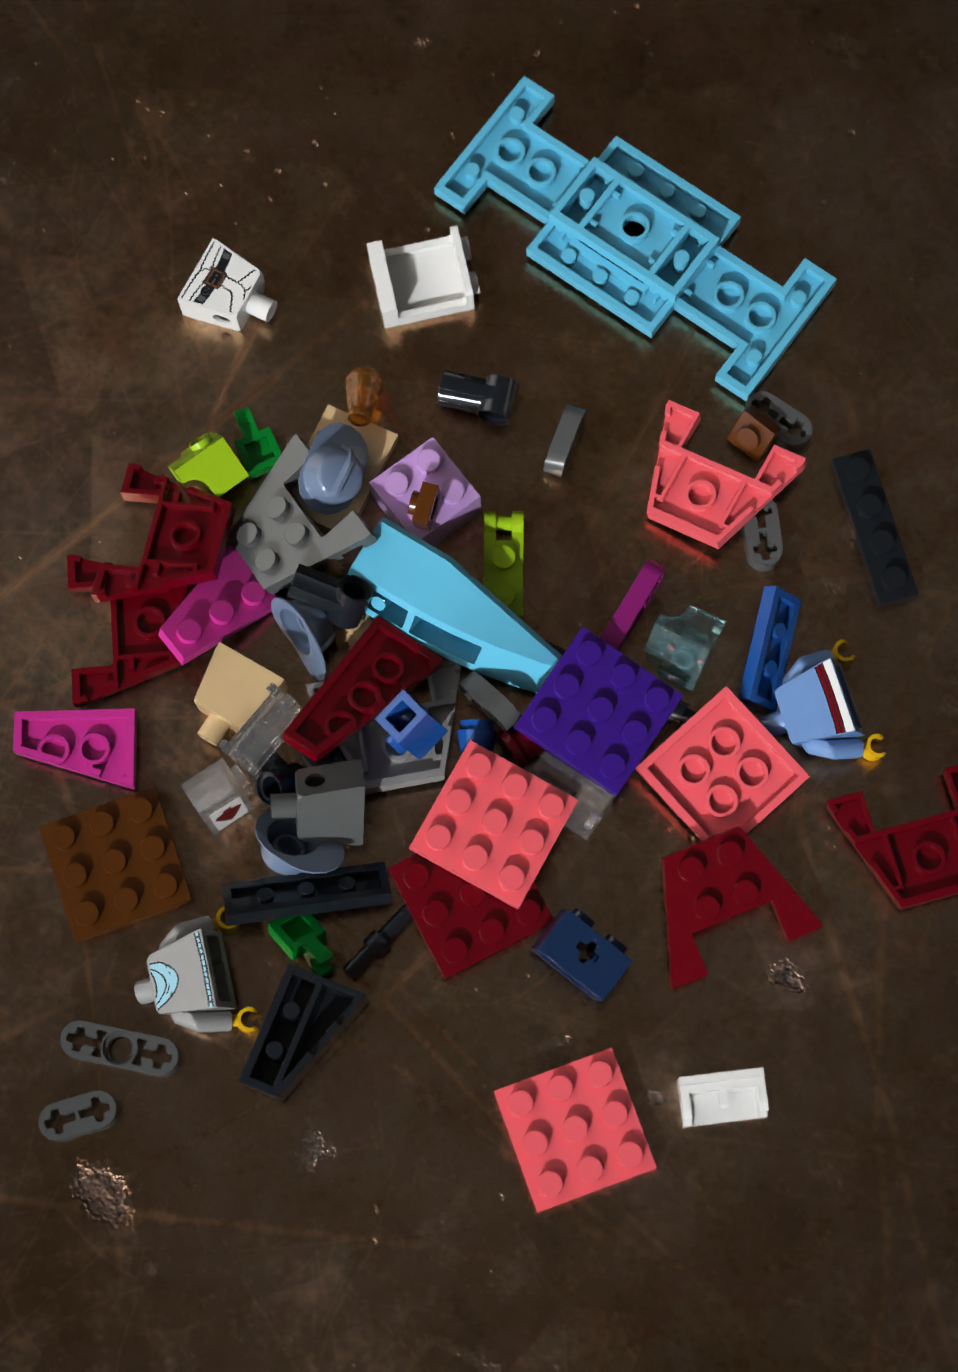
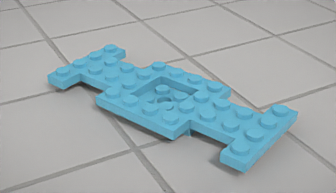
(674, 257)

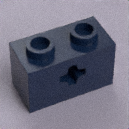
(559, 950)

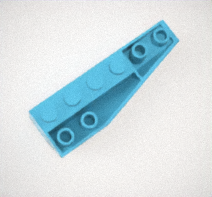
(449, 609)

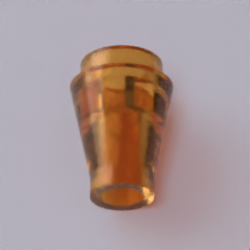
(362, 393)

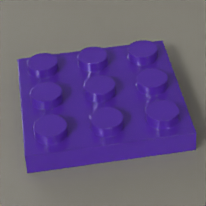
(598, 711)

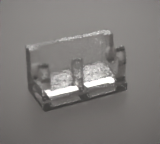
(262, 731)
(592, 799)

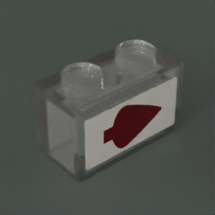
(219, 795)

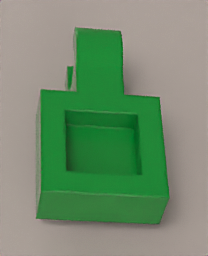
(257, 447)
(303, 937)

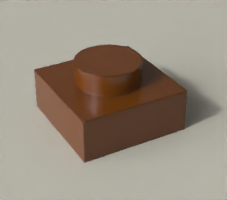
(754, 433)
(424, 505)

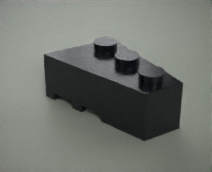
(298, 1030)

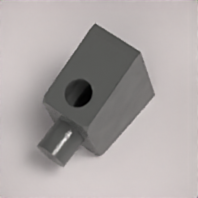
(326, 803)

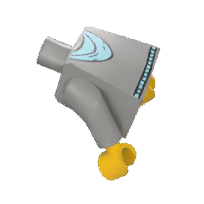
(193, 977)

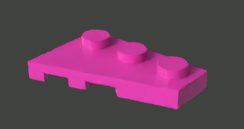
(216, 610)
(81, 741)

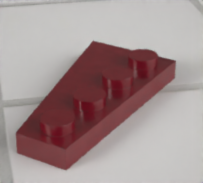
(360, 688)

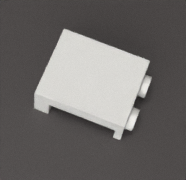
(423, 279)

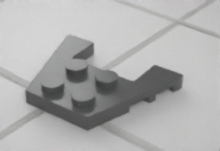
(279, 533)

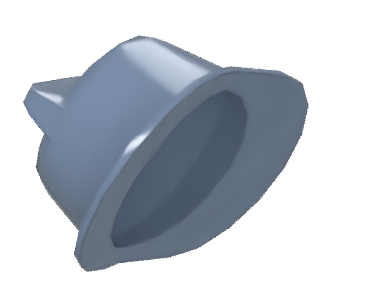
(333, 469)
(307, 630)
(290, 855)

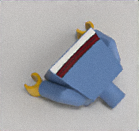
(820, 708)

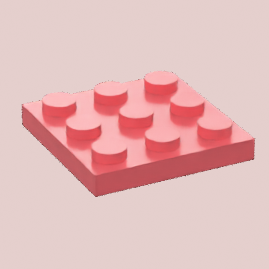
(722, 769)
(493, 824)
(574, 1130)

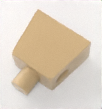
(232, 692)

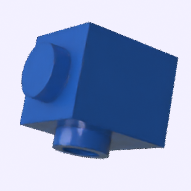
(410, 726)

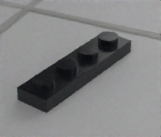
(874, 528)
(306, 893)

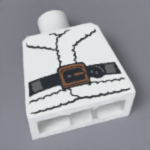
(225, 290)

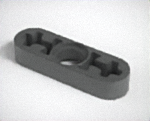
(94, 1030)

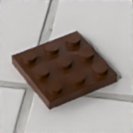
(116, 864)

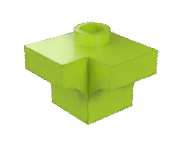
(211, 462)

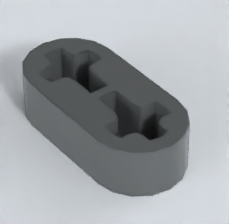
(785, 415)
(565, 440)
(772, 536)
(489, 701)
(75, 1106)

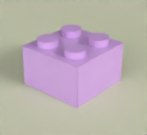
(430, 464)

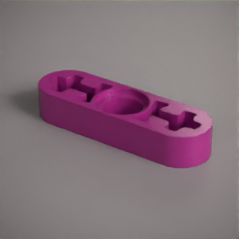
(634, 604)

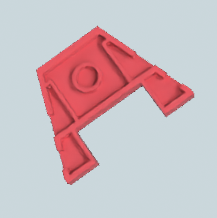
(704, 496)

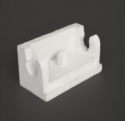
(723, 1097)

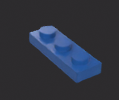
(769, 648)

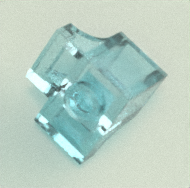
(684, 644)

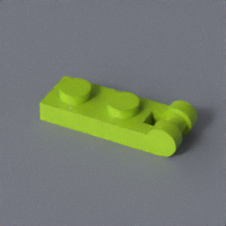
(505, 559)

